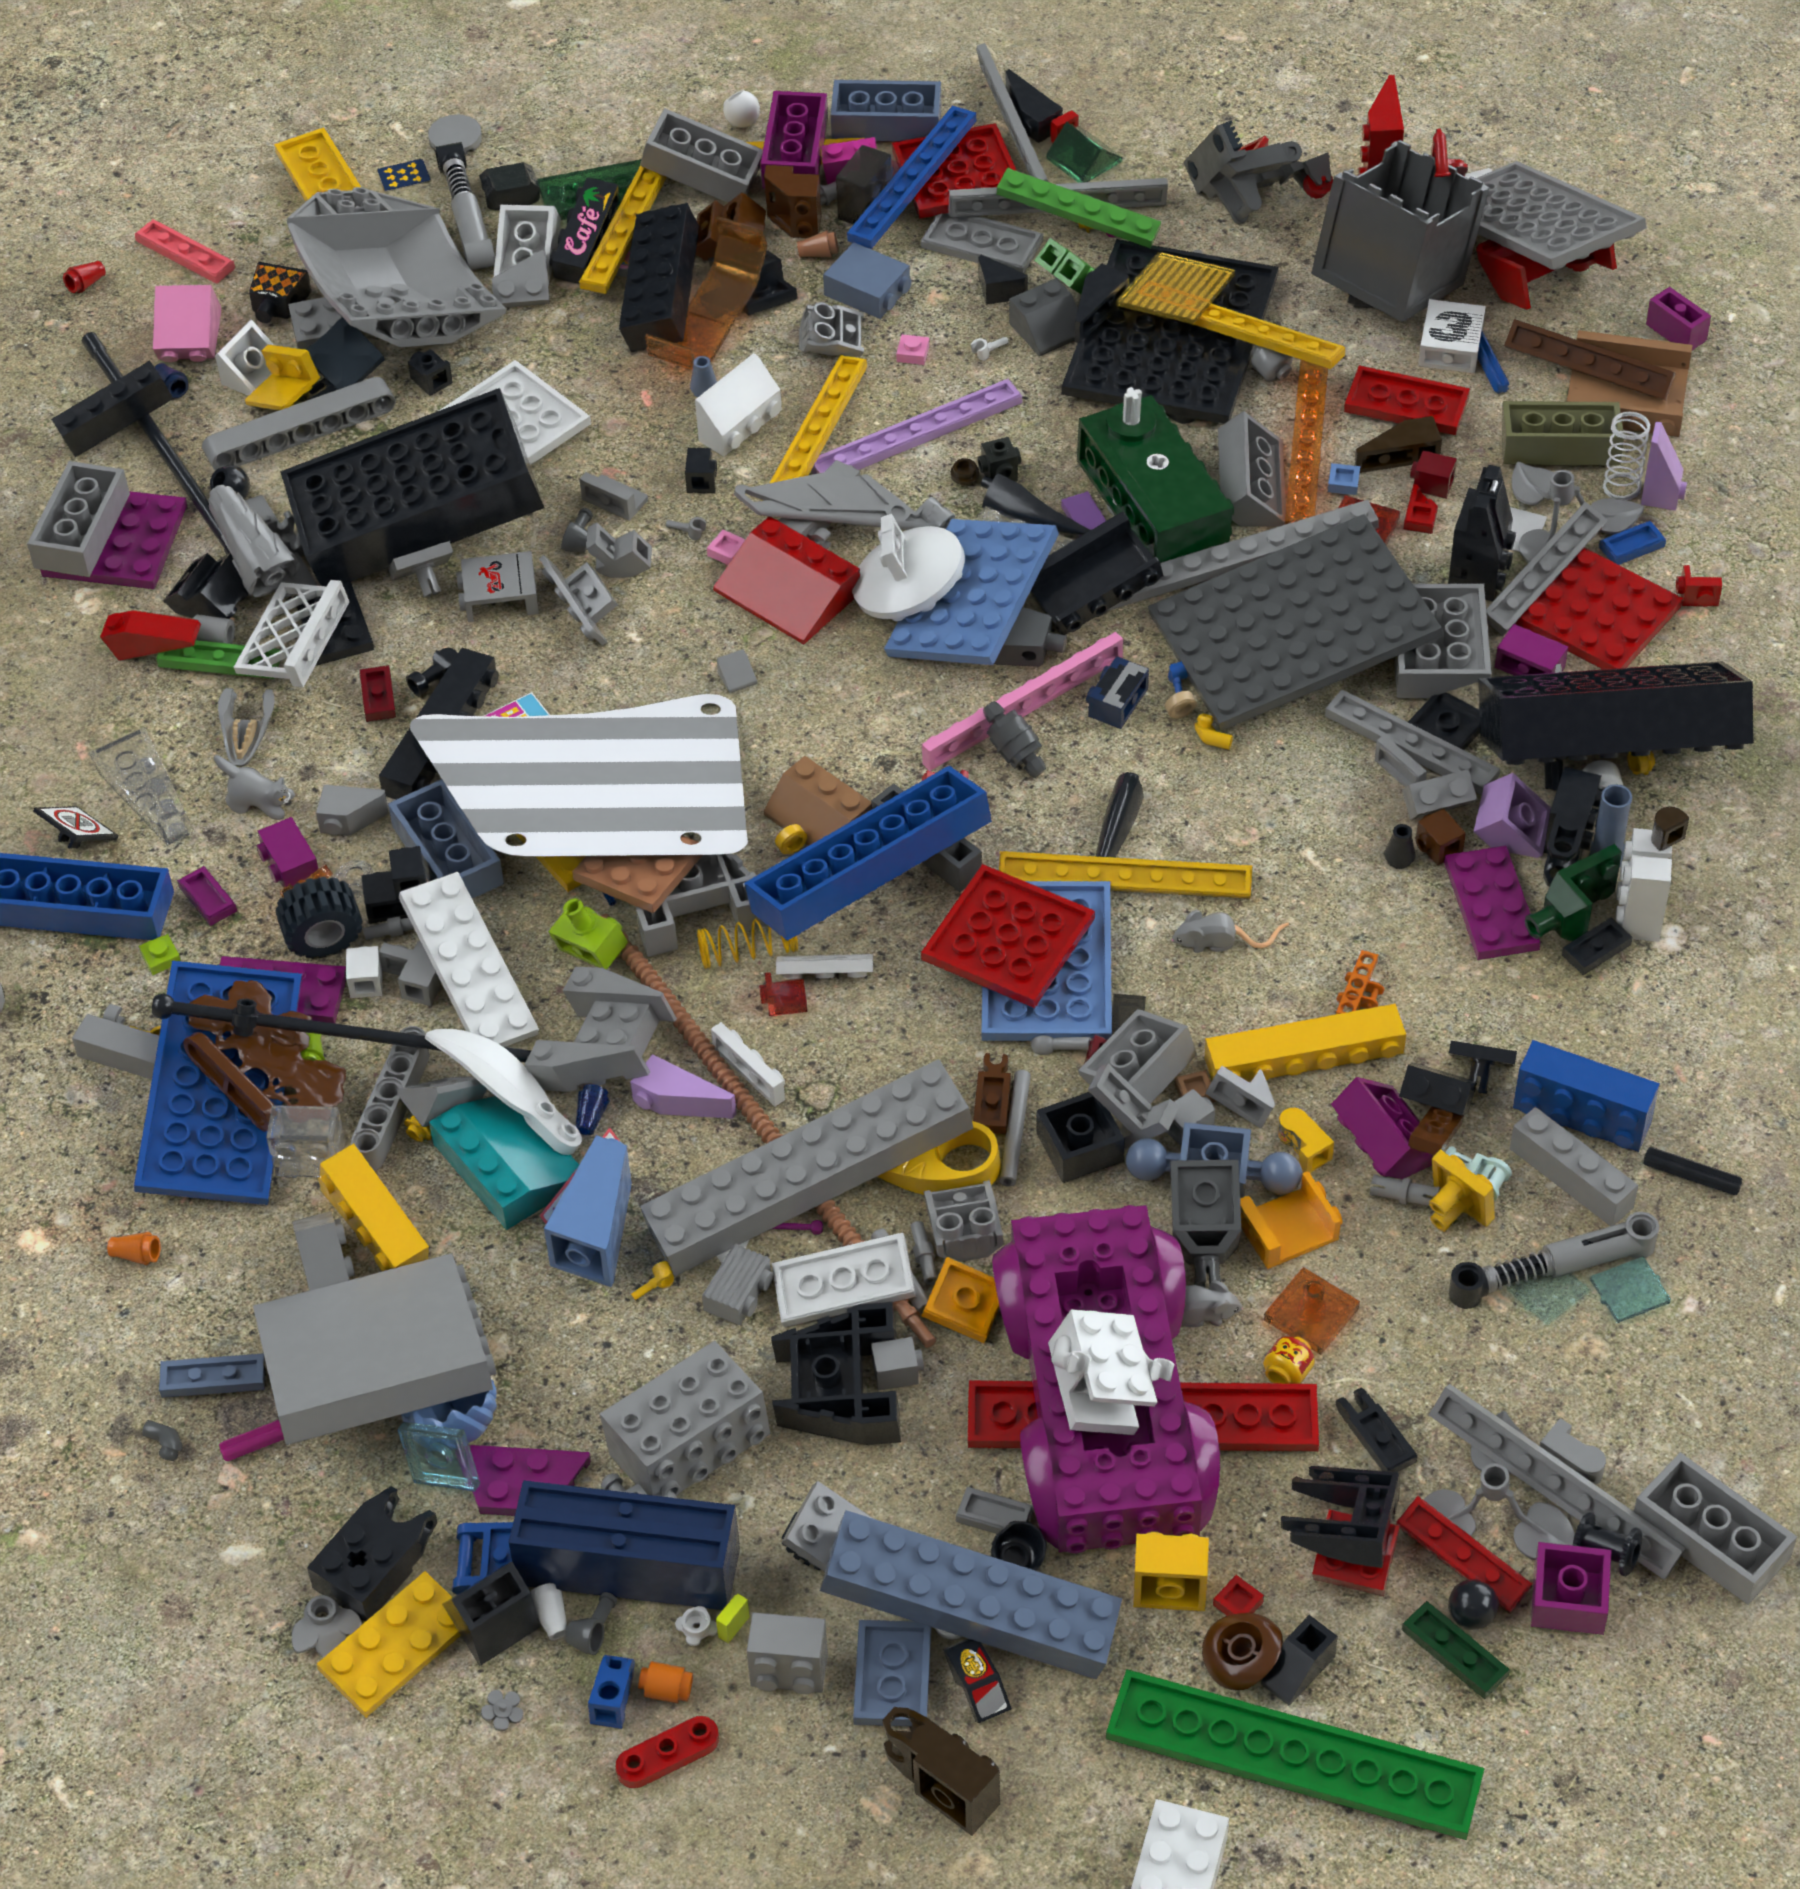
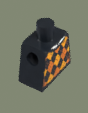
(275, 288)

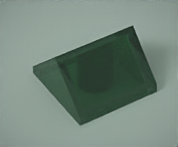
(1081, 154)

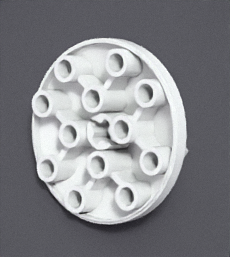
(908, 570)

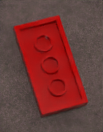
(1405, 397)

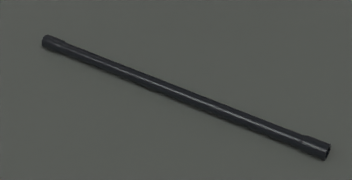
(99, 353)

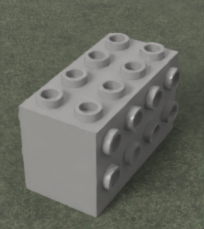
(686, 1422)

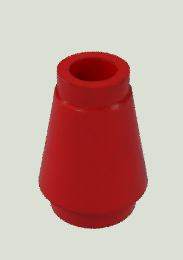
(83, 276)

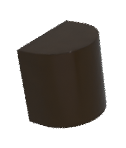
(1669, 827)

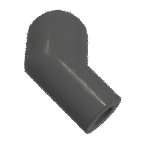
(167, 1437)

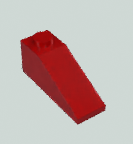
(145, 633)

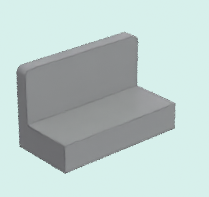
(611, 495)

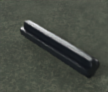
(1692, 1170)

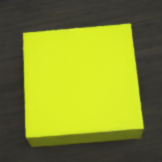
(732, 1618)

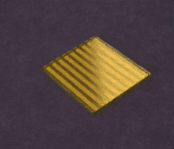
(1175, 288)

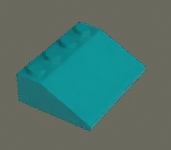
(501, 1158)

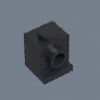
(425, 366)
(700, 471)

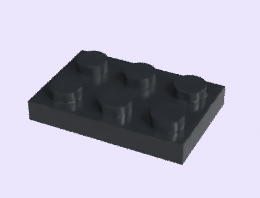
(351, 633)

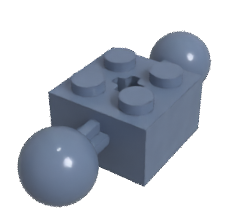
(1278, 1171)

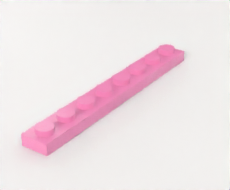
(1024, 699)

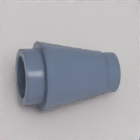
(702, 376)

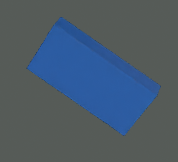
(1632, 543)

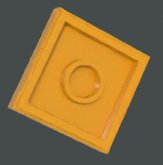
(963, 1300)

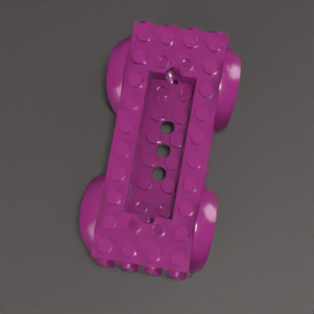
(1100, 1485)

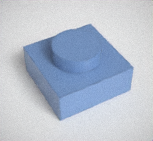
(1344, 479)

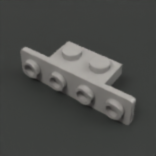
(585, 594)

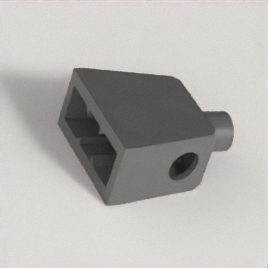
(1030, 640)

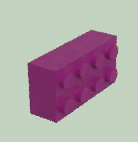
(795, 132)

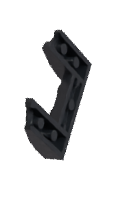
(1374, 1500)

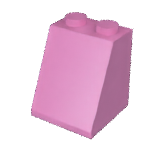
(185, 322)

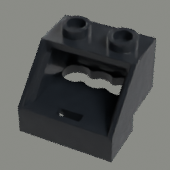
(208, 589)

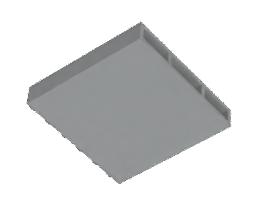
(373, 1348)

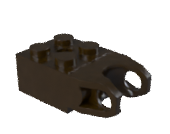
(944, 1770)

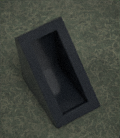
(999, 281)

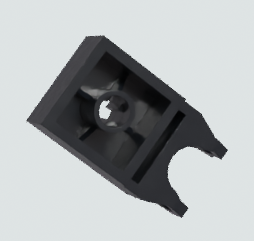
(1571, 819)
(371, 1555)

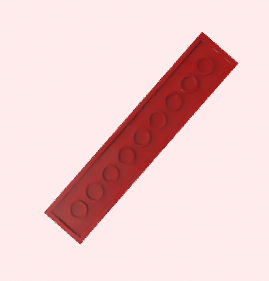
(1243, 1413)

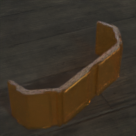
(719, 297)

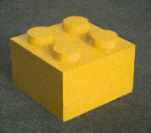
(1171, 1571)

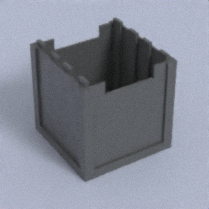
(1399, 232)

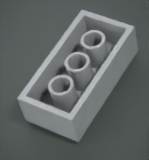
(701, 156)
(78, 518)
(1717, 1527)

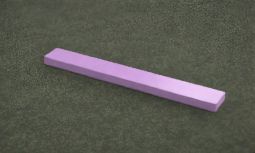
(923, 427)

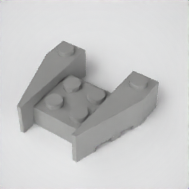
(708, 884)
(612, 1038)

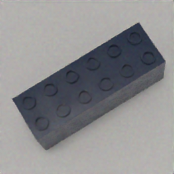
(625, 1544)

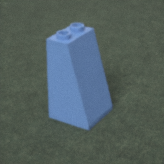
(591, 1215)

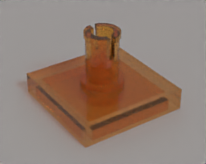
(1312, 1310)

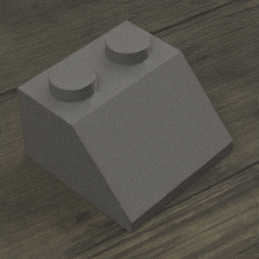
(1044, 316)

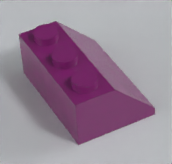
(1381, 1127)

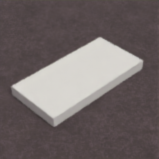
(843, 1278)

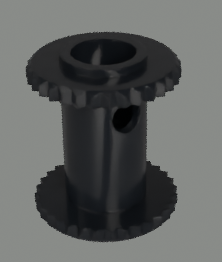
(1623, 1548)

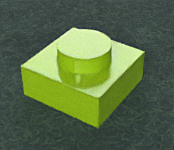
(159, 954)

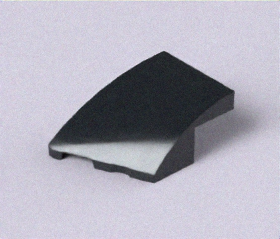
(771, 287)

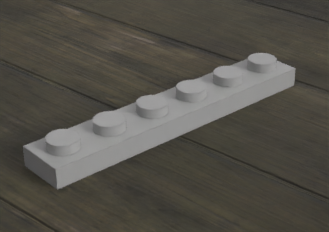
(1544, 568)
(1417, 743)

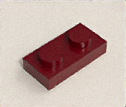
(377, 693)

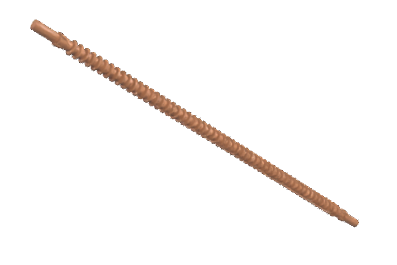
(752, 1112)

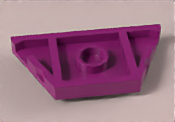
(505, 1468)

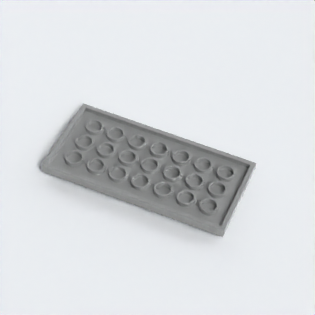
(1550, 217)

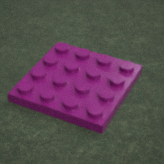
(137, 542)

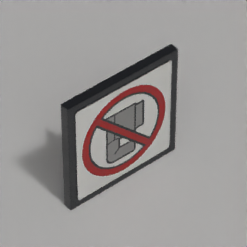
(75, 824)

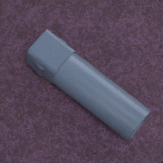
(1612, 818)

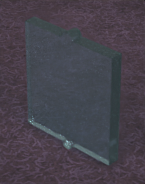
(1630, 1289)
(1549, 1296)

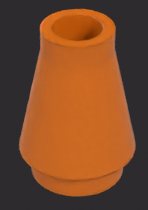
(138, 1248)

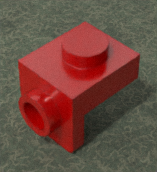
(1698, 590)

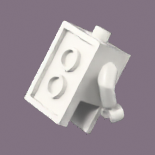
(1104, 1371)

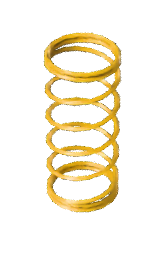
(704, 951)

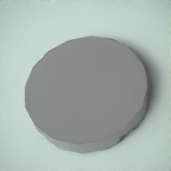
(455, 129)

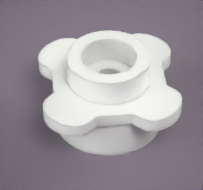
(694, 1616)

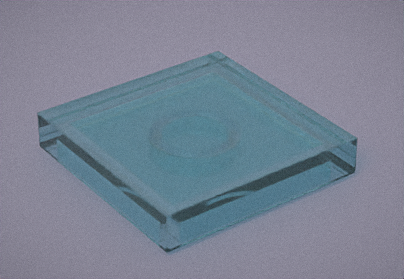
(438, 1456)

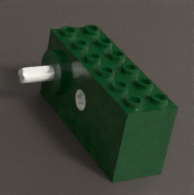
(1153, 477)

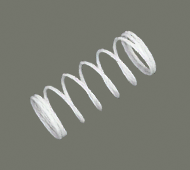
(1627, 474)

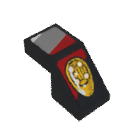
(979, 1678)

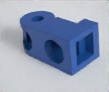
(611, 1691)

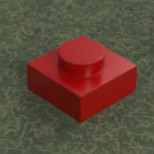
(1058, 123)
(1238, 1597)

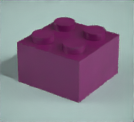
(1571, 1588)

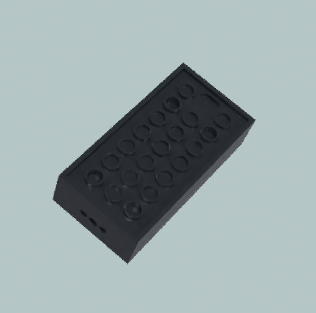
(411, 489)
(1614, 713)

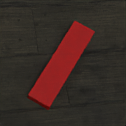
(1463, 1552)

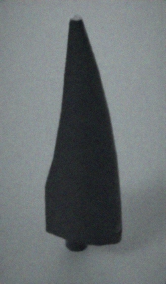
(1019, 503)
(1120, 814)

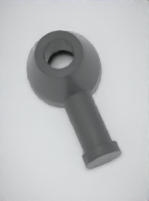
(575, 534)
(588, 1633)

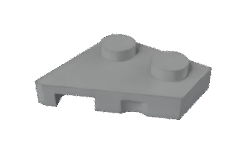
(523, 283)

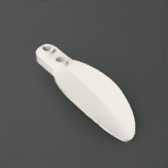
(509, 1082)

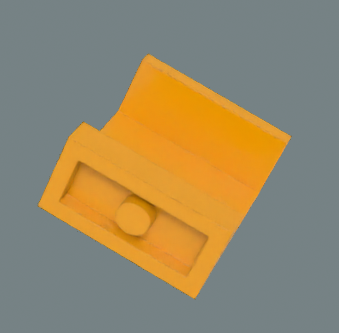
(1291, 1223)

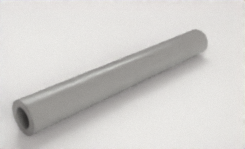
(1015, 1128)

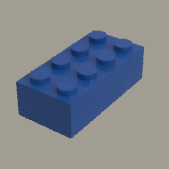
(1586, 1095)

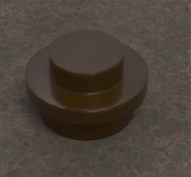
(964, 471)

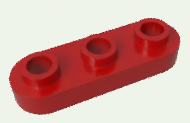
(656, 1763)

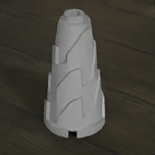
(256, 551)

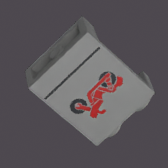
(497, 580)

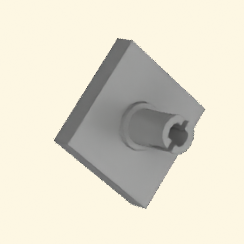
(422, 564)

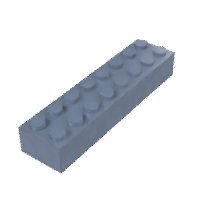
(971, 1595)

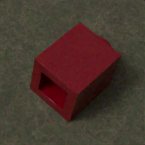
(1434, 473)

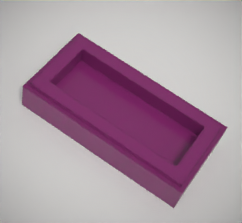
(207, 895)

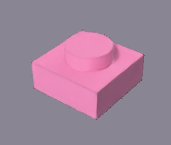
(912, 349)
(724, 547)

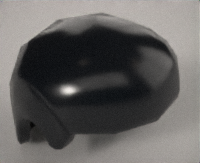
(1020, 1544)

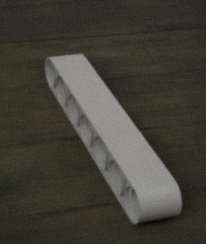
(299, 423)

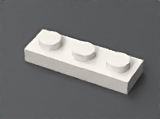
(824, 965)
(748, 1064)

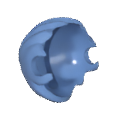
(467, 1413)

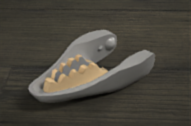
(239, 735)

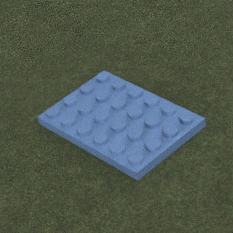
(985, 602)
(1080, 994)

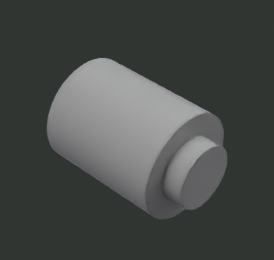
(215, 629)

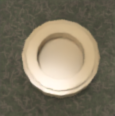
(1180, 704)

